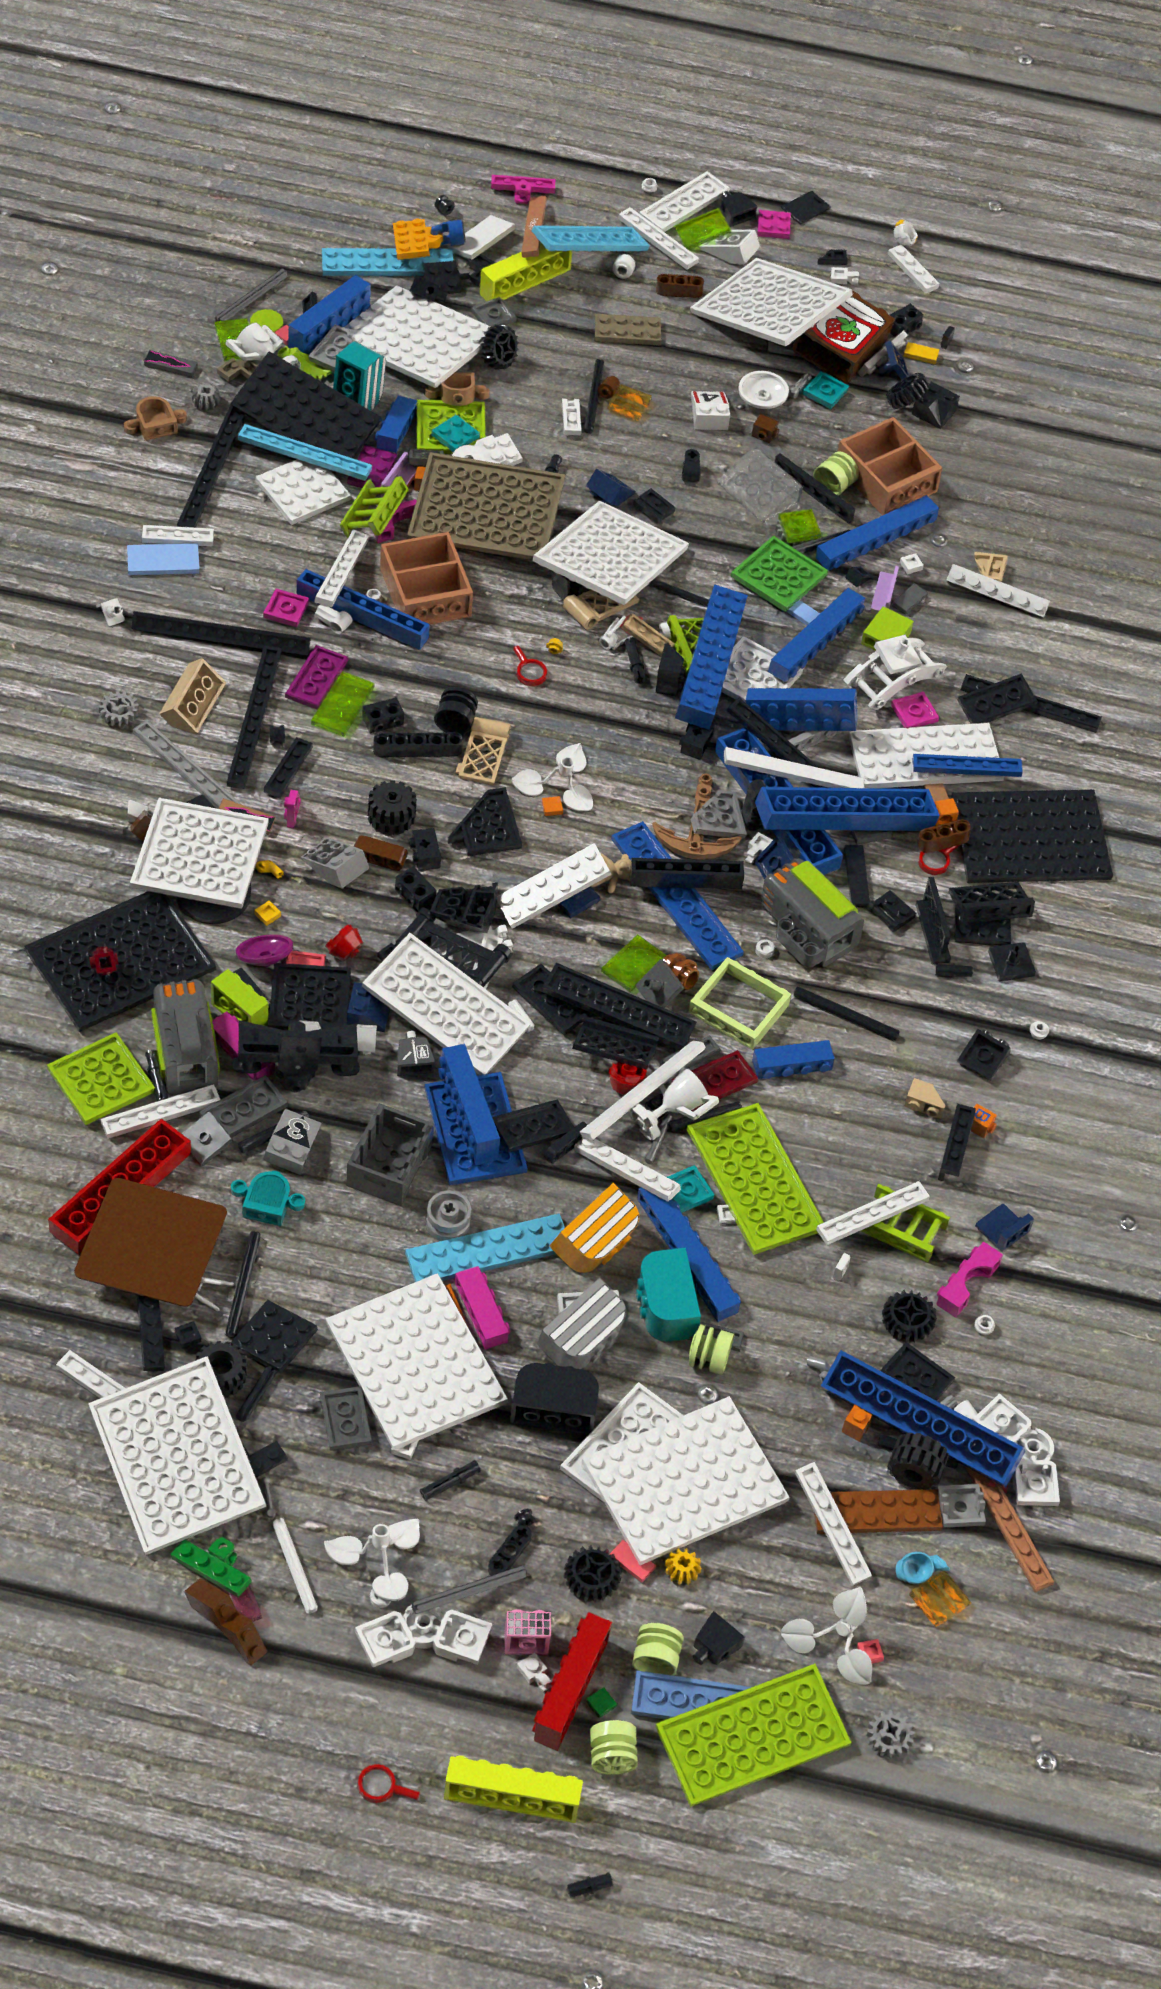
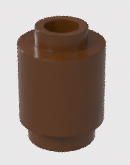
(609, 387)

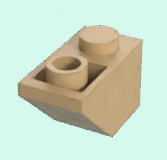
(925, 1099)

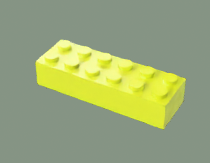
(519, 273)
(513, 1789)

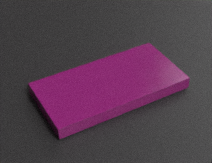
(316, 677)

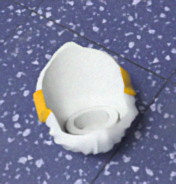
(905, 233)

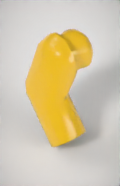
(268, 866)

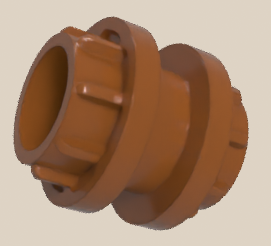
(684, 969)

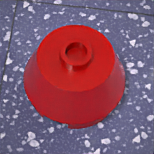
(345, 943)
(625, 1077)

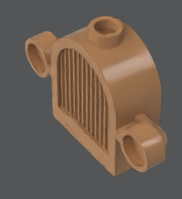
(458, 390)
(155, 419)

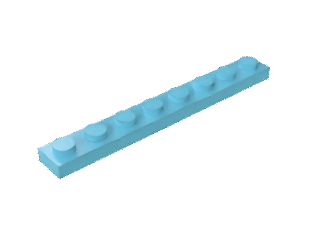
(305, 452)

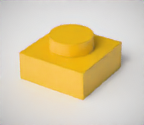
(267, 913)

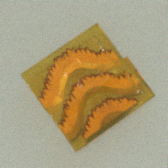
(629, 402)
(940, 1598)

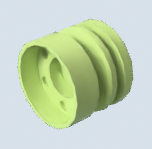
(837, 472)
(711, 1349)
(658, 1649)
(613, 1747)

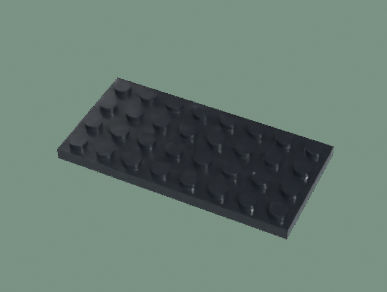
(304, 408)

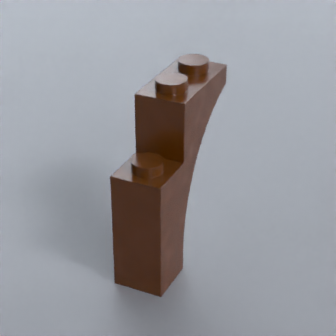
(221, 1611)

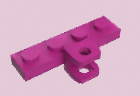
(523, 186)

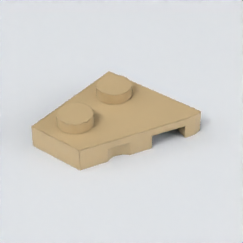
(991, 565)

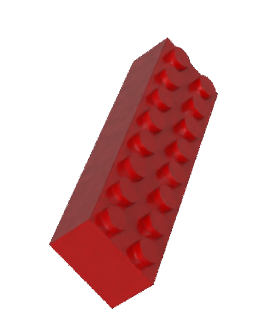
(143, 1162)

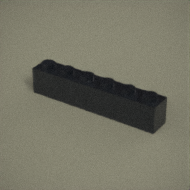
(686, 873)

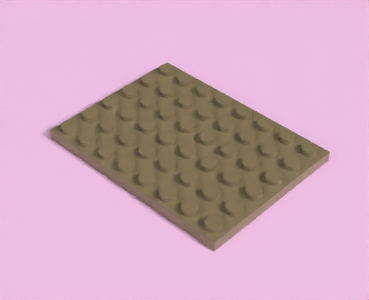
(487, 505)

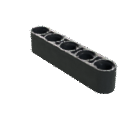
(418, 744)

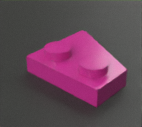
(292, 806)

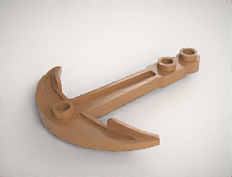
(694, 846)

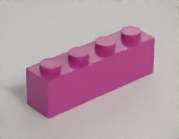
(227, 1038)
(482, 1307)

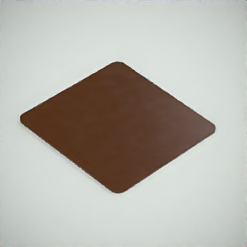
(151, 1242)

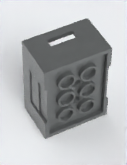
(372, 1154)

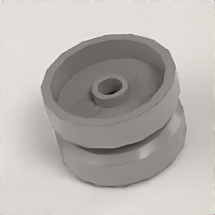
(448, 1215)

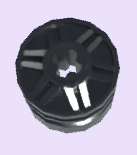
(456, 710)

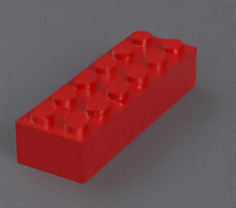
(571, 1681)

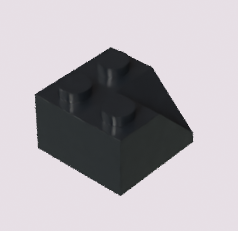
(936, 405)
(670, 672)

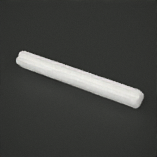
(295, 1566)

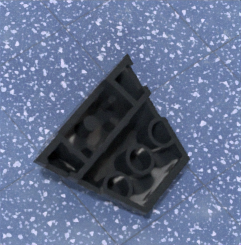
(466, 908)

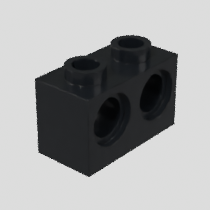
(906, 320)
(383, 715)
(415, 889)

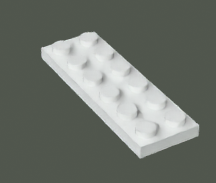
(684, 201)
(553, 885)

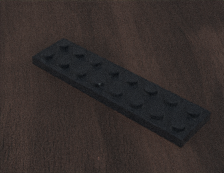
(618, 1006)

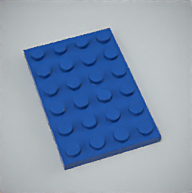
(453, 1149)

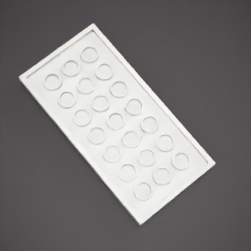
(886, 754)
(446, 1003)

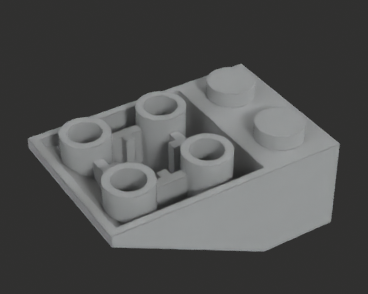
(336, 861)

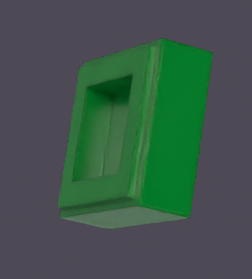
(601, 1702)

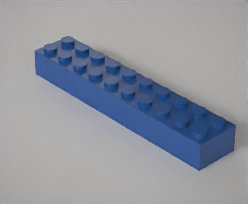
(711, 657)
(846, 808)
(807, 845)
(917, 1413)

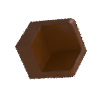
(141, 825)

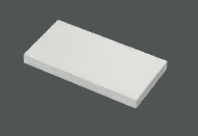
(483, 237)

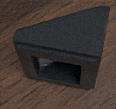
(857, 576)

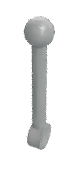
(271, 1512)

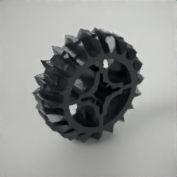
(499, 346)
(908, 390)
(897, 1319)
(590, 1584)

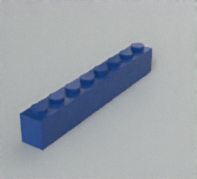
(877, 533)
(369, 611)
(816, 635)
(706, 1273)

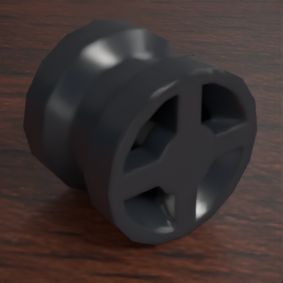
(444, 204)
(277, 734)

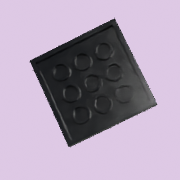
(309, 995)

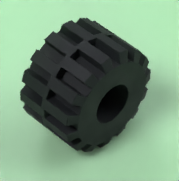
(392, 807)
(918, 1461)

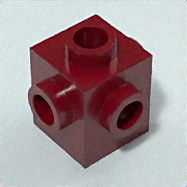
(108, 966)

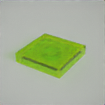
(799, 526)

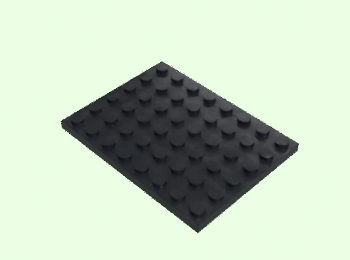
(1033, 836)
(150, 946)

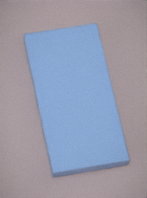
(163, 559)

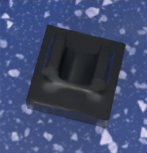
(655, 1103)

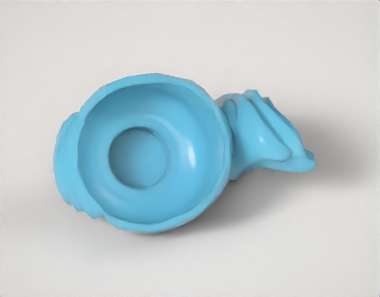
(919, 1567)

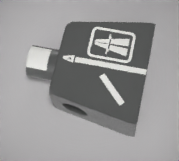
(414, 1056)

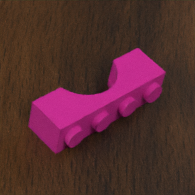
(982, 1263)

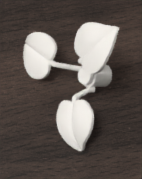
(568, 760)
(403, 1535)
(852, 1609)

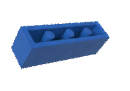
(396, 424)
(793, 1059)

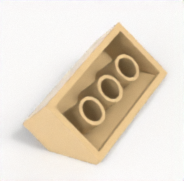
(193, 697)

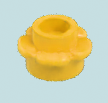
(555, 646)

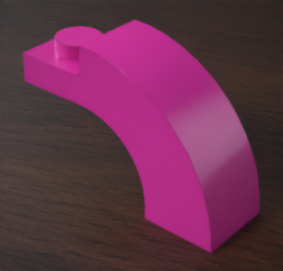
(403, 512)

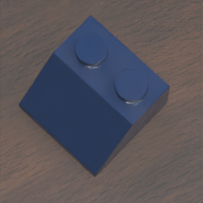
(609, 488)
(367, 1009)

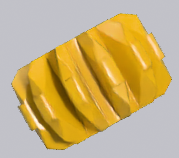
(683, 1566)

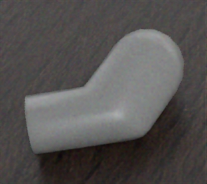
(820, 1364)

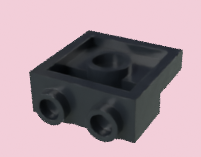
(984, 1054)

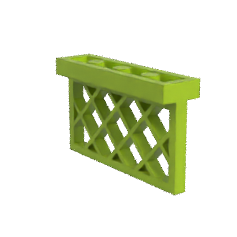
(679, 635)

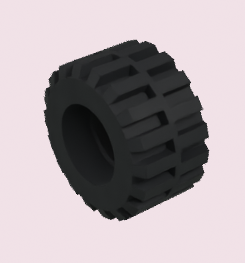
(228, 1356)

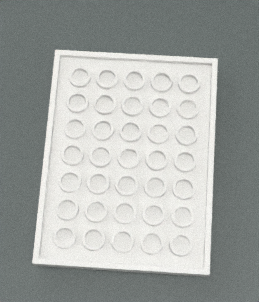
(771, 301)
(418, 335)
(610, 552)
(416, 1361)
(176, 1455)
(684, 1480)

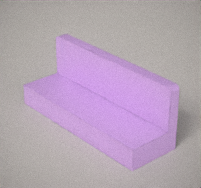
(402, 469)
(884, 591)

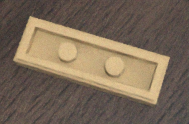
(646, 634)

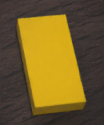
(921, 353)

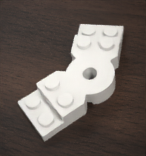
(492, 449)
(1036, 1474)
(449, 1634)

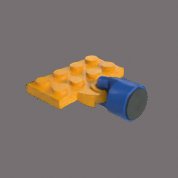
(415, 239)

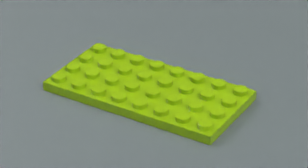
(755, 1178)
(752, 1735)

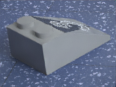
(292, 1141)

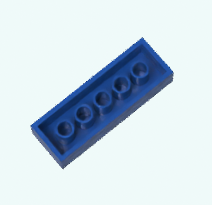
(337, 308)
(805, 708)
(469, 1104)

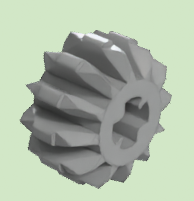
(206, 396)

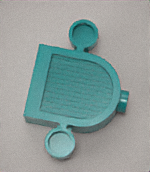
(267, 1197)

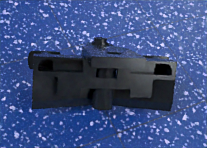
(297, 1051)

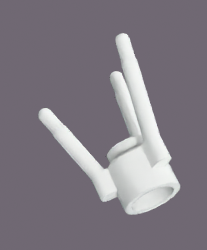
(609, 639)
(211, 1281)

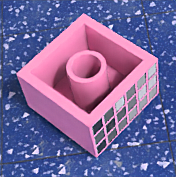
(527, 1632)

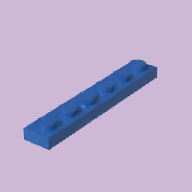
(967, 765)

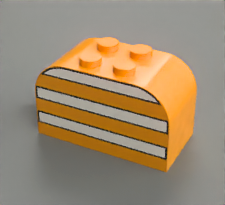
(597, 1231)

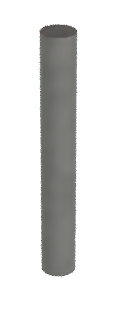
(657, 1142)

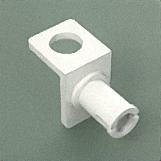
(112, 612)

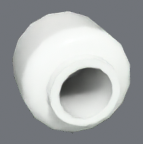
(623, 266)

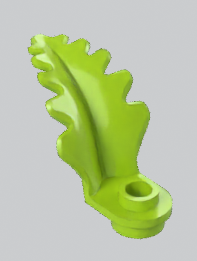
(306, 365)

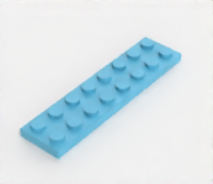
(590, 238)
(376, 262)
(486, 1249)

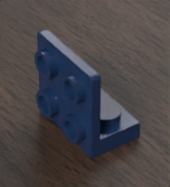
(1004, 1227)

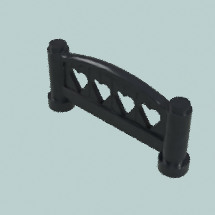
(488, 960)

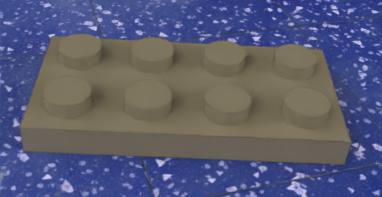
(627, 329)

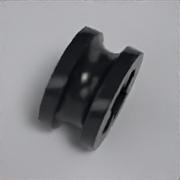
(525, 1517)

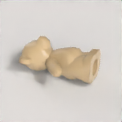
(620, 869)

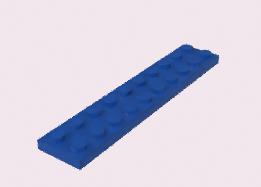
(682, 904)

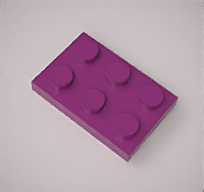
(381, 462)

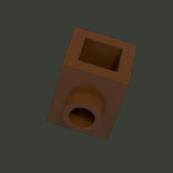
(765, 428)

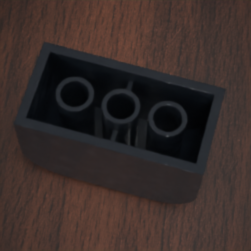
(555, 1398)

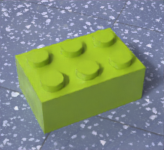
(238, 999)

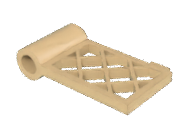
(585, 611)
(490, 732)

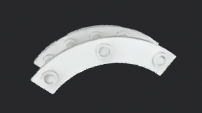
(928, 671)

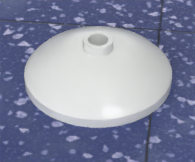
(763, 389)

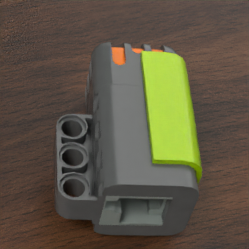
(811, 914)
(184, 1036)

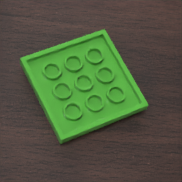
(779, 573)

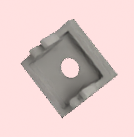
(967, 1494)

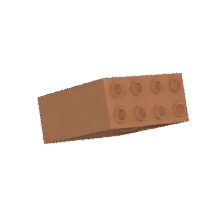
(891, 466)
(427, 578)

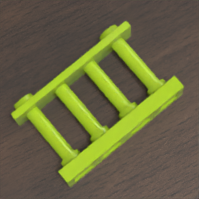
(382, 514)
(904, 1240)

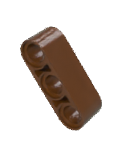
(679, 285)
(944, 836)
(382, 852)

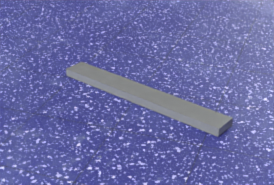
(182, 764)

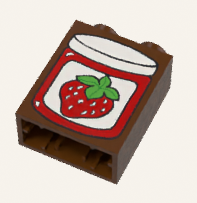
(845, 338)

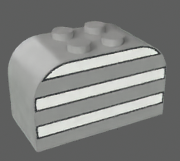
(584, 1327)

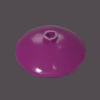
(264, 950)

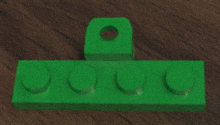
(213, 1565)

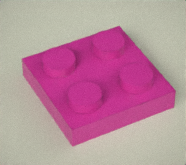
(774, 224)
(286, 607)
(915, 710)

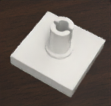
(897, 654)

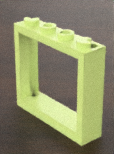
(727, 1024)

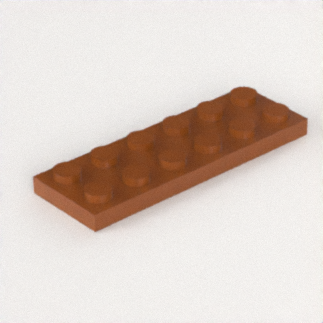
(888, 1511)

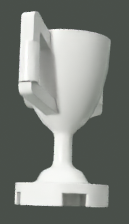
(255, 343)
(681, 1096)

